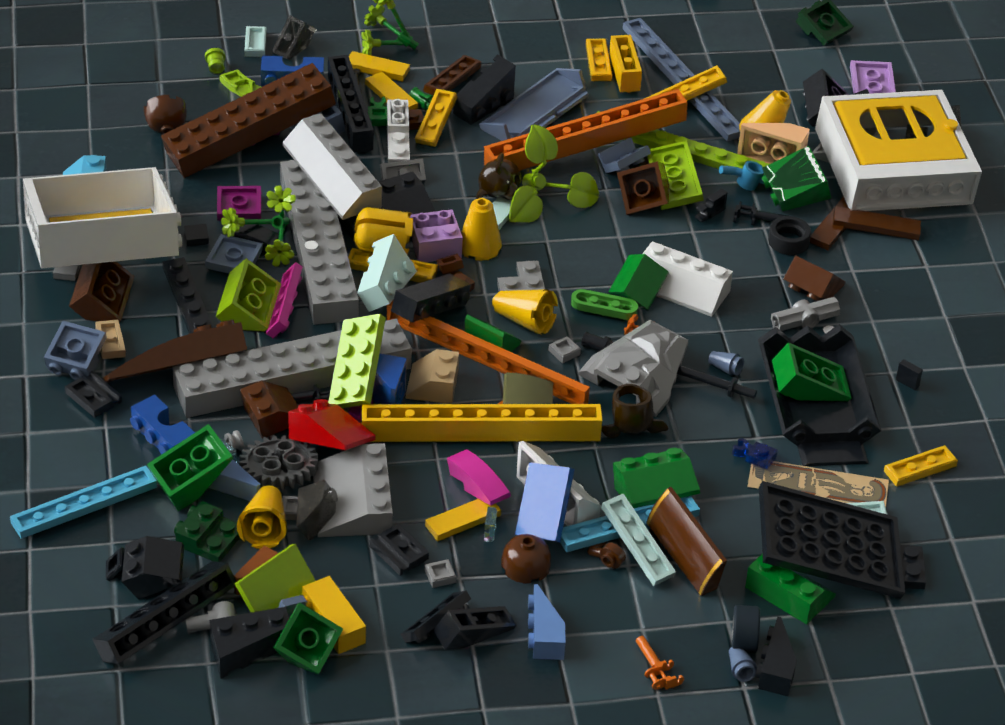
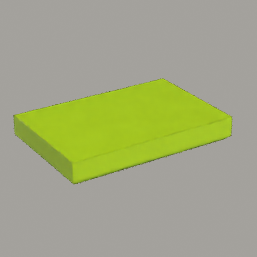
(275, 580)

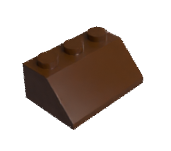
(102, 291)

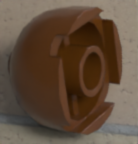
(165, 113)
(526, 558)

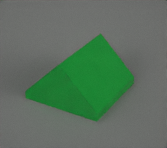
(639, 280)
(491, 333)
(307, 639)

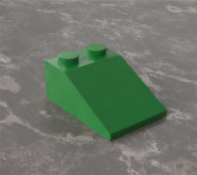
(809, 376)
(190, 467)

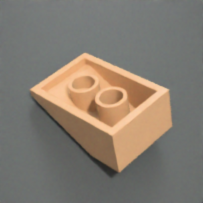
(771, 140)

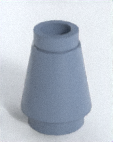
(728, 362)
(742, 665)

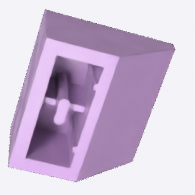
(436, 235)

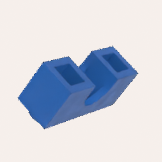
(274, 68)
(152, 420)

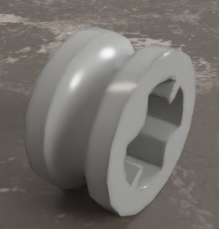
(234, 440)

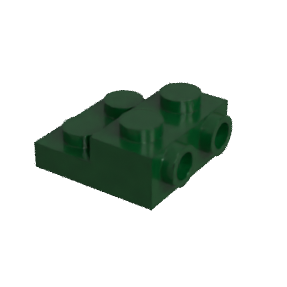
(824, 21)
(207, 532)

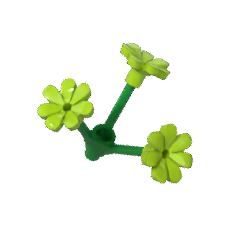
(376, 16)
(280, 201)

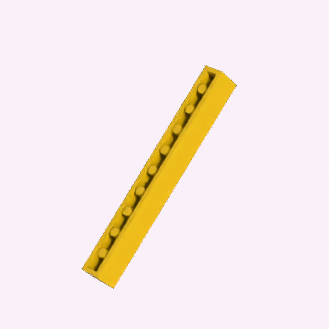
(483, 422)

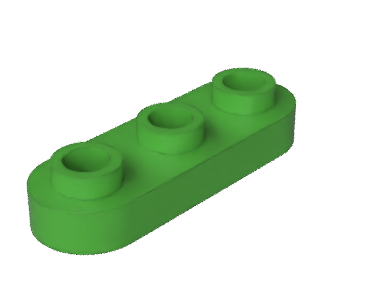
(604, 304)

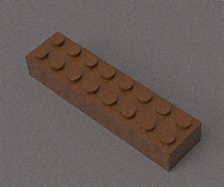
(248, 120)

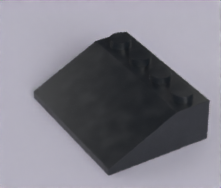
(399, 193)

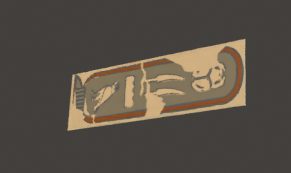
(821, 482)

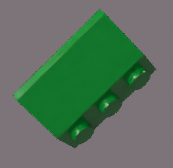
(648, 476)
(788, 590)

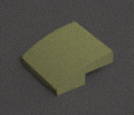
(526, 389)

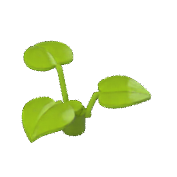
(525, 204)

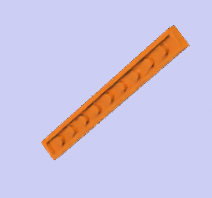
(492, 355)

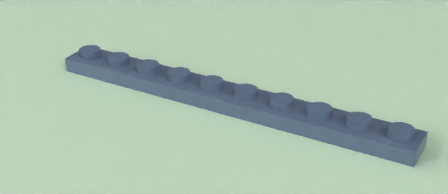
(677, 72)

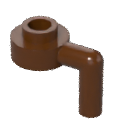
(610, 554)

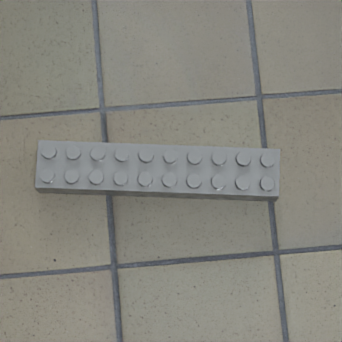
(327, 268)
(295, 364)

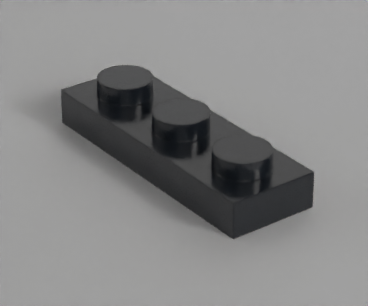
(420, 629)

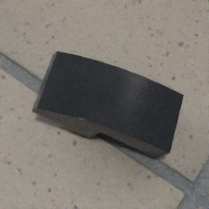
(258, 234)

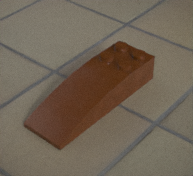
(196, 346)

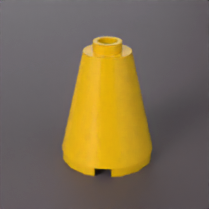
(770, 110)
(481, 231)
(527, 308)
(263, 519)

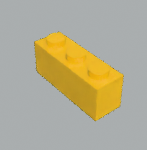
(625, 63)
(327, 600)

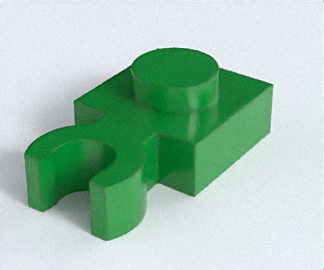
(378, 112)

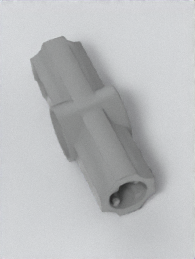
(805, 313)

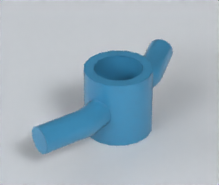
(748, 176)

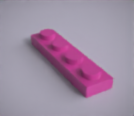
(285, 298)

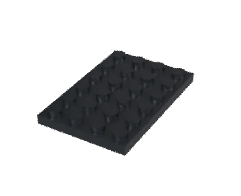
(831, 540)

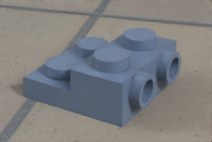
(74, 350)

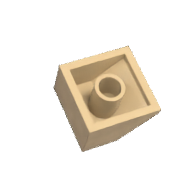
(434, 377)

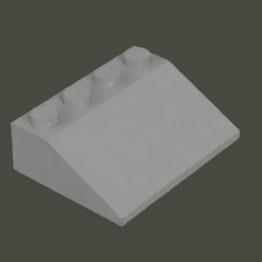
(361, 488)

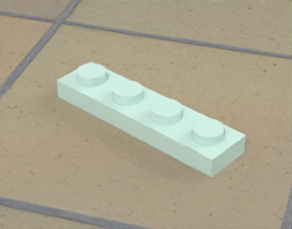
(638, 539)

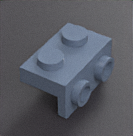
(621, 155)

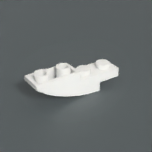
(398, 130)

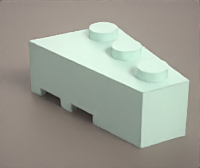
(387, 272)

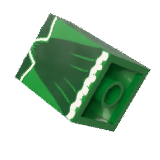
(796, 180)

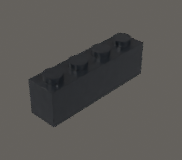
(431, 297)

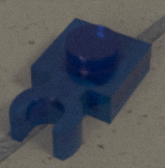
(756, 454)

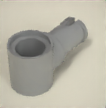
(201, 622)

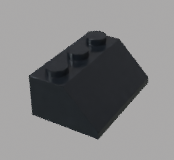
(815, 87)

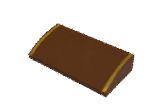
(687, 542)

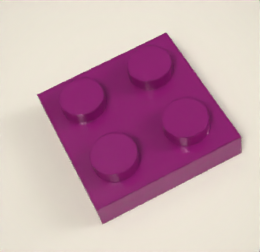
(242, 198)

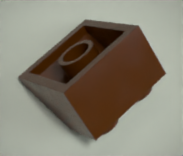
(644, 187)
(813, 279)
(268, 406)

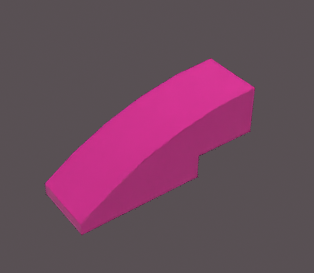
(477, 477)

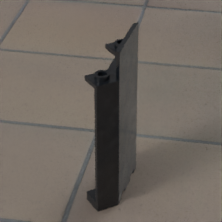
(824, 429)

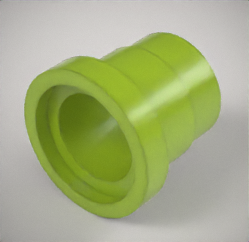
(215, 58)

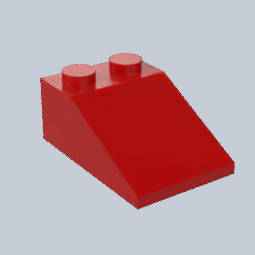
(327, 426)

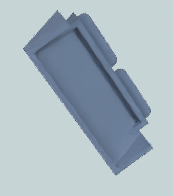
(538, 104)

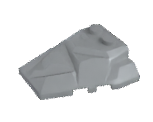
(642, 357)

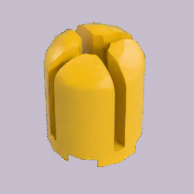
(379, 223)

